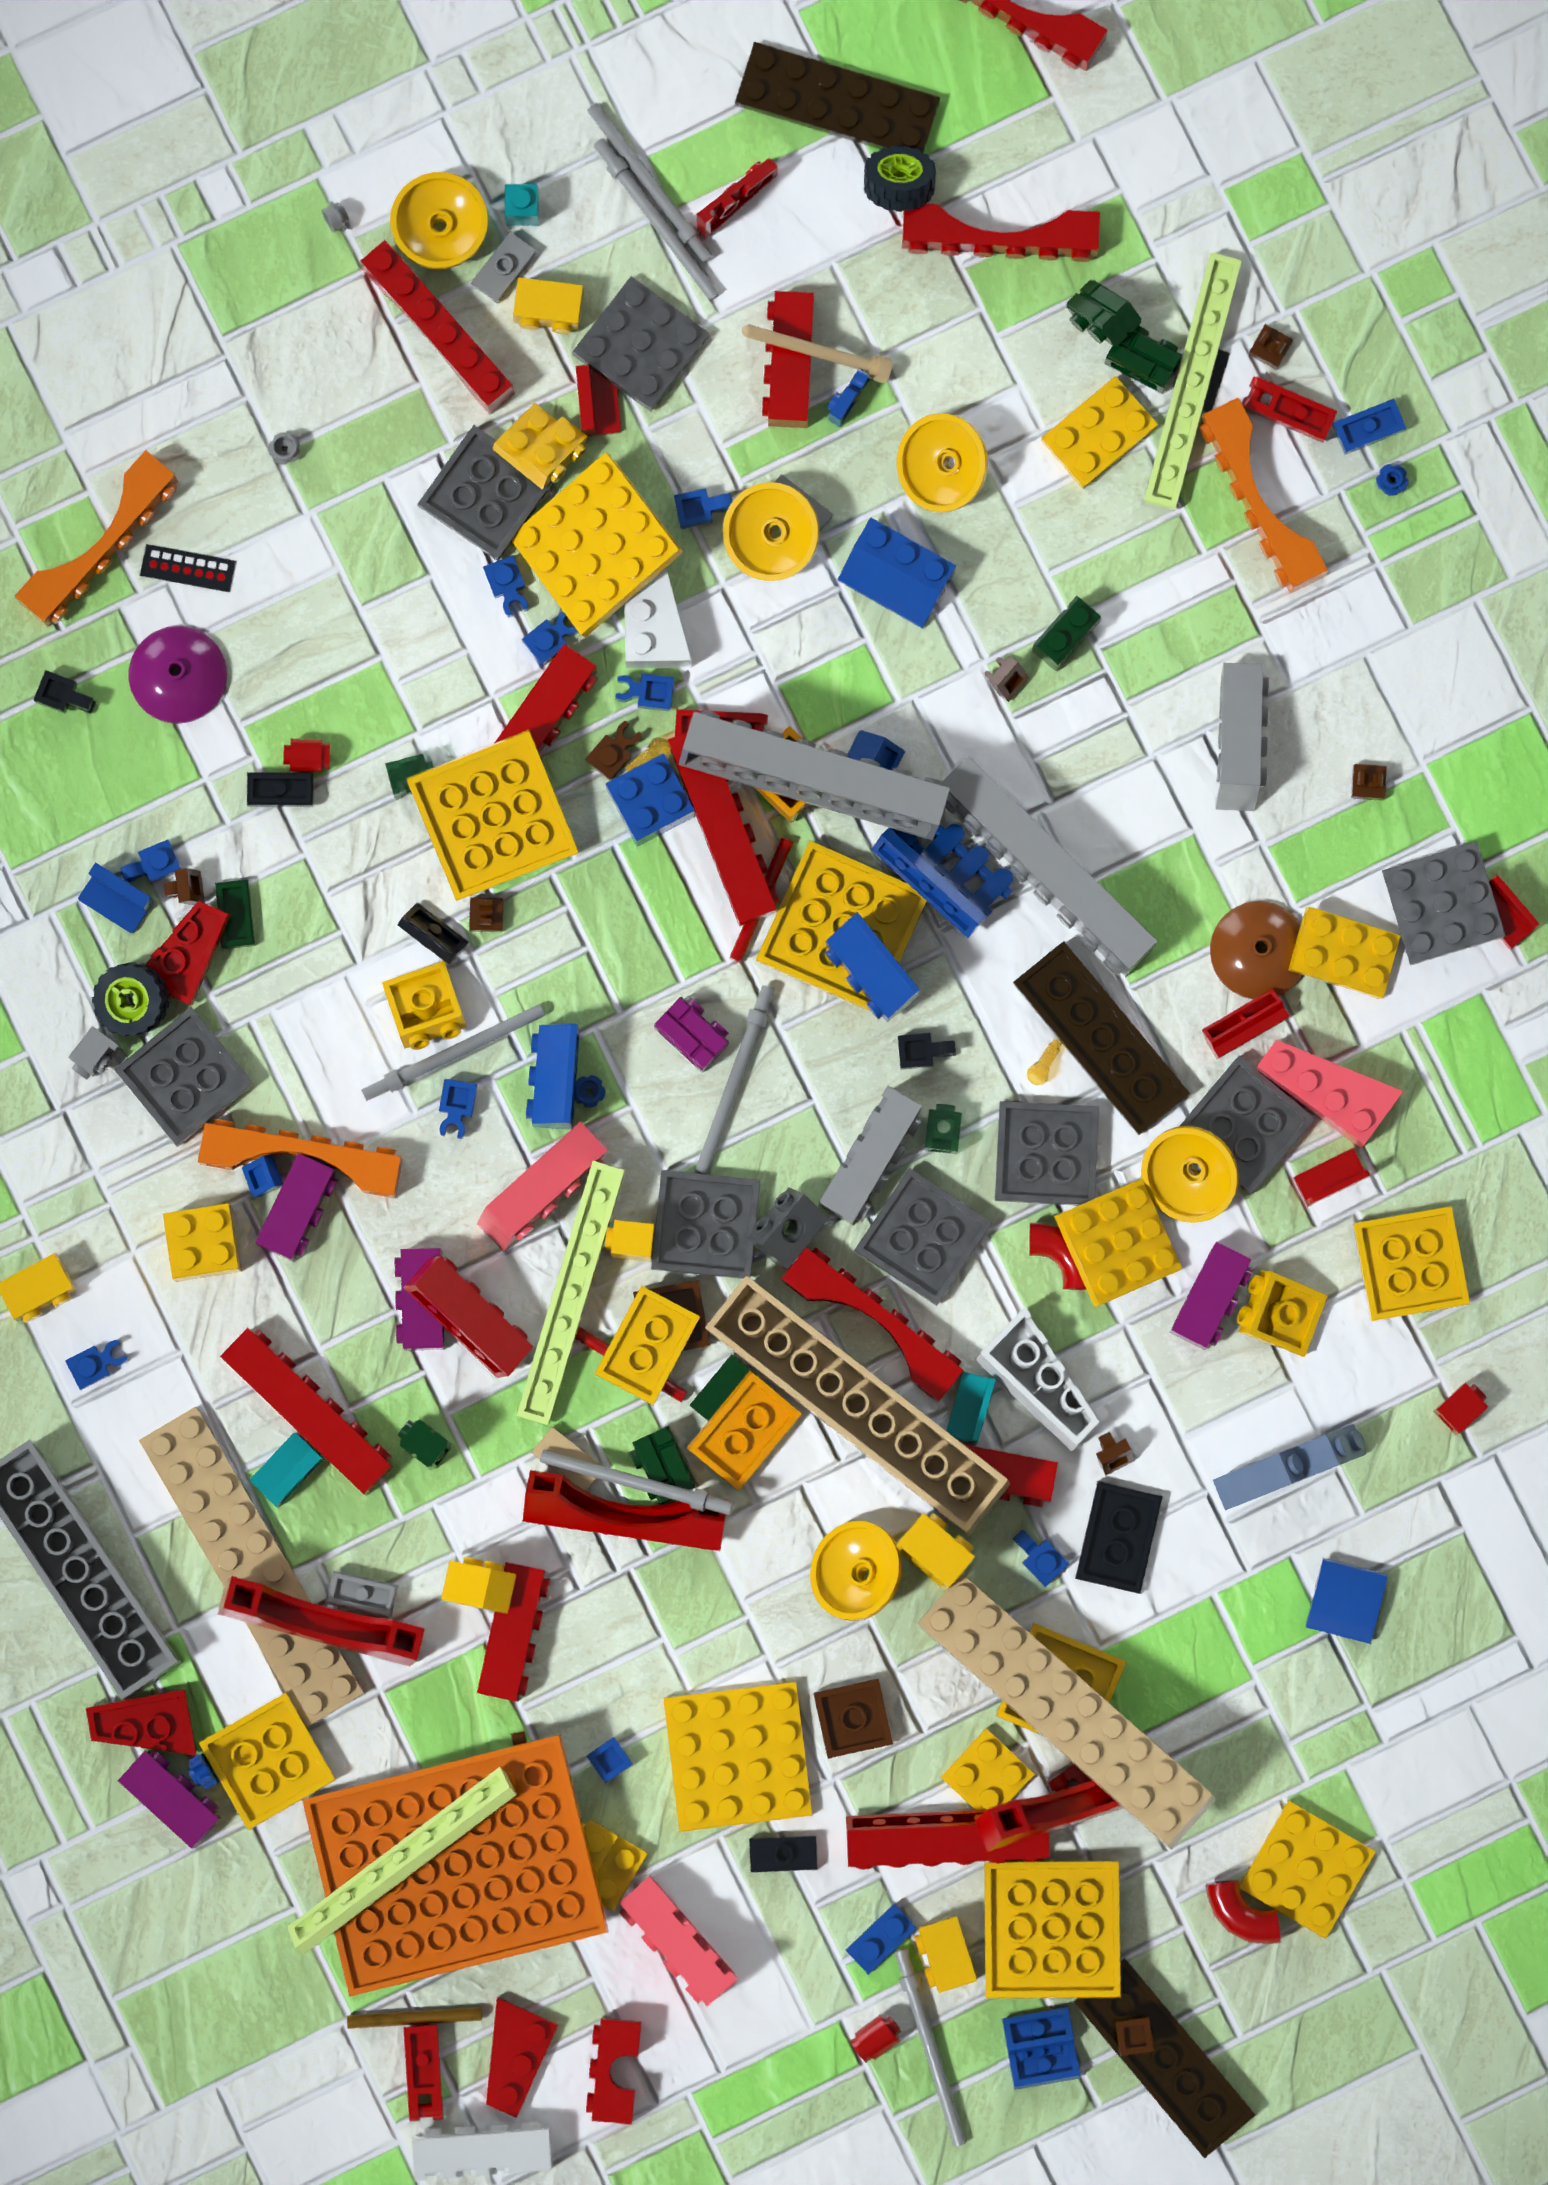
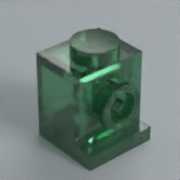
(401, 769)
(943, 1142)

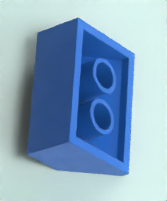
(896, 573)
(871, 968)
(553, 1076)

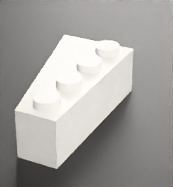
(654, 628)
(1038, 1380)
(482, 2151)

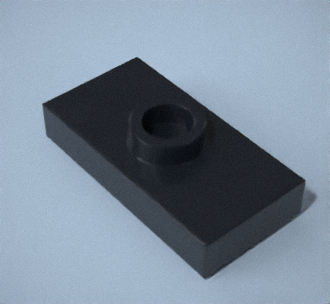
(280, 789)
(433, 933)
(783, 1854)

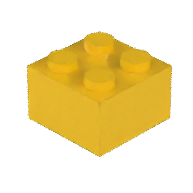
(202, 1242)

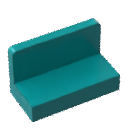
(970, 1407)
(286, 1469)

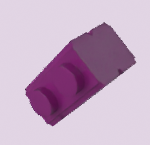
(692, 1033)

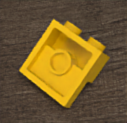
(541, 446)
(424, 1006)
(1281, 1312)
(613, 1862)

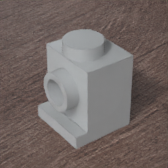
(93, 1053)

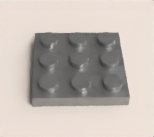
(640, 343)
(482, 495)
(1443, 903)
(184, 1076)
(1251, 1119)
(1046, 1153)
(705, 1224)
(923, 1236)

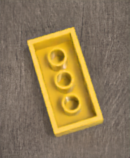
(936, 1551)

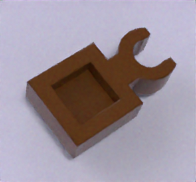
(611, 754)

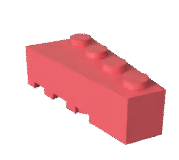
(1331, 1092)
(541, 1187)
(678, 1941)

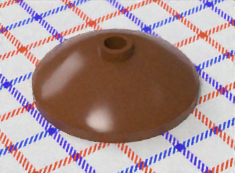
(1234, 951)

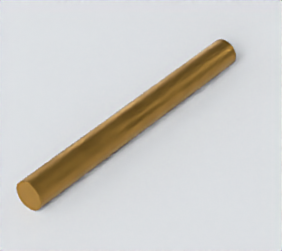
(414, 2017)

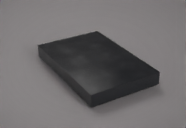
(1118, 1537)

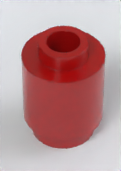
(307, 755)
(876, 2038)

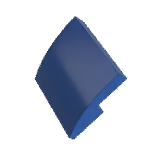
(1346, 1600)
(1041, 2048)

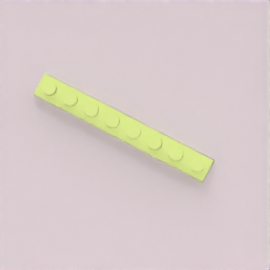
(1192, 381)
(570, 1292)
(401, 1860)

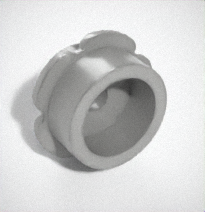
(335, 216)
(278, 442)

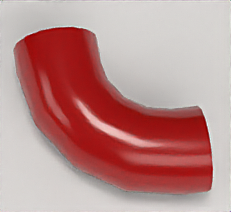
(1048, 1242)
(1239, 1917)

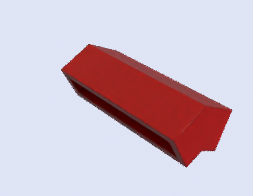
(1245, 1023)

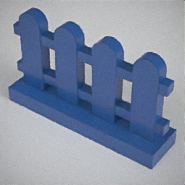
(941, 887)

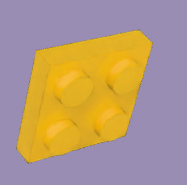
(987, 1773)

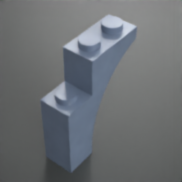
(1289, 1466)

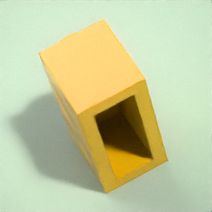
(548, 305)
(630, 1240)
(37, 1288)
(479, 1586)
(946, 1954)

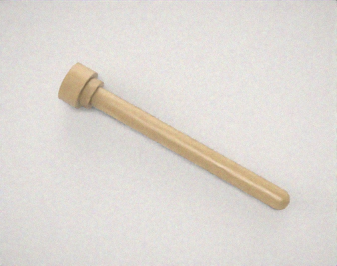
(877, 367)

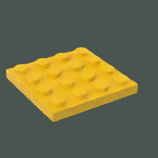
(596, 544)
(492, 815)
(823, 898)
(737, 1756)
(1052, 1930)

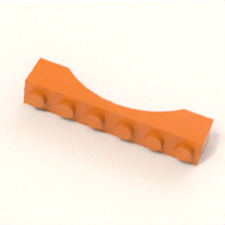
(1293, 555)
(52, 589)
(232, 1147)

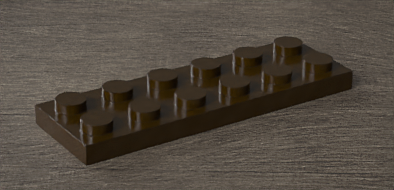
(835, 100)
(1101, 1038)
(1176, 2070)

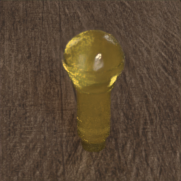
(655, 748)
(1039, 1072)

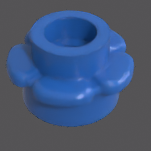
(1388, 487)
(598, 1091)

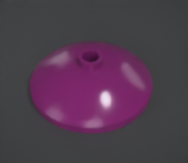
(183, 696)

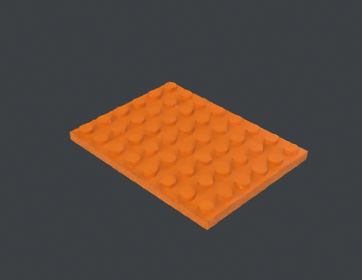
(491, 1895)

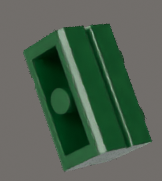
(1102, 313)
(1145, 359)
(1066, 633)
(424, 1443)
(661, 1461)

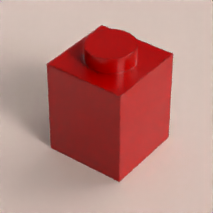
(1461, 1407)

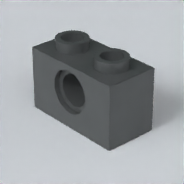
(804, 1223)

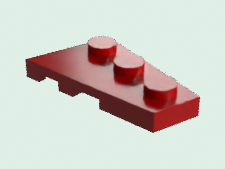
(735, 197)
(189, 951)
(145, 1722)
(516, 2055)

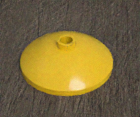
(436, 199)
(925, 466)
(750, 527)
(1177, 1186)
(840, 1569)

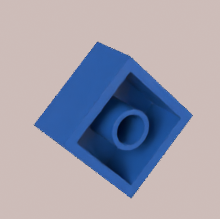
(650, 800)

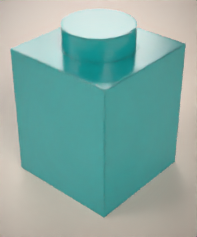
(521, 205)

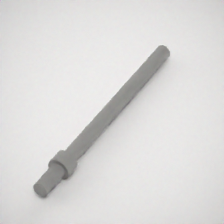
(619, 169)
(687, 231)
(756, 1020)
(394, 1080)
(697, 1499)
(910, 1983)

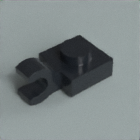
(59, 693)
(919, 1050)

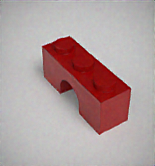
(610, 2101)

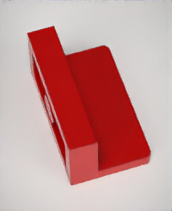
(597, 403)
(1514, 916)
(1330, 1177)

